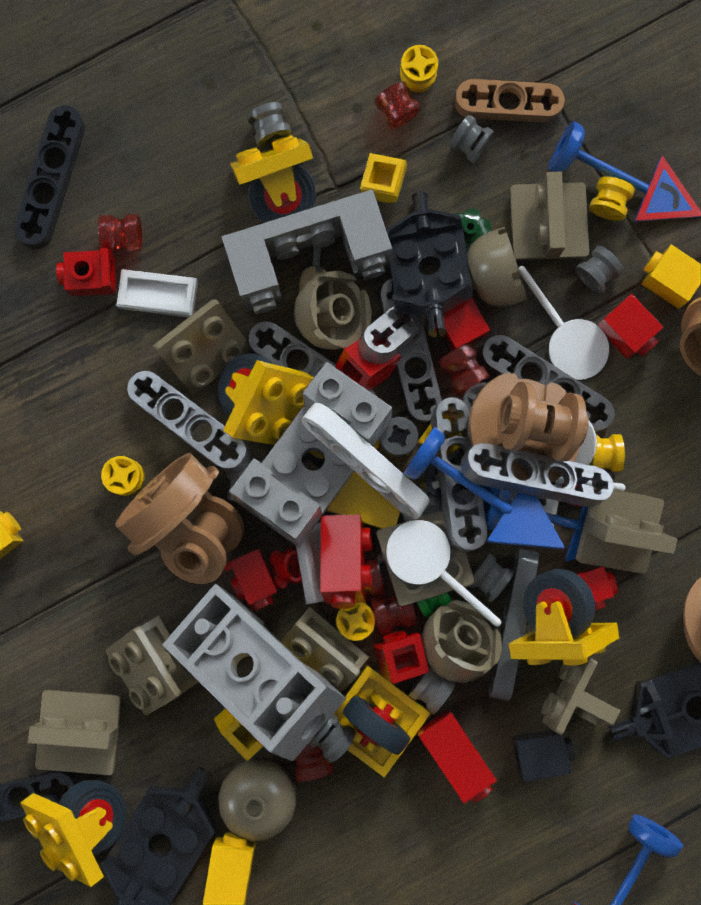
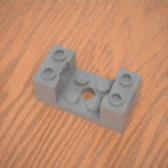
(351, 218)
(285, 491)
(279, 700)

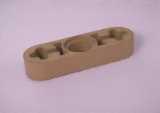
(535, 113)

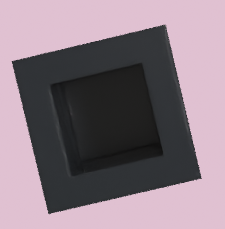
(542, 754)

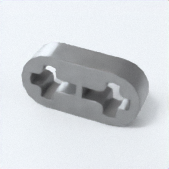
(395, 339)

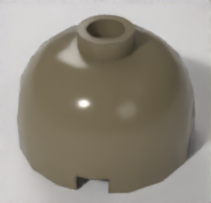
(495, 270)
(332, 311)
(460, 643)
(257, 800)

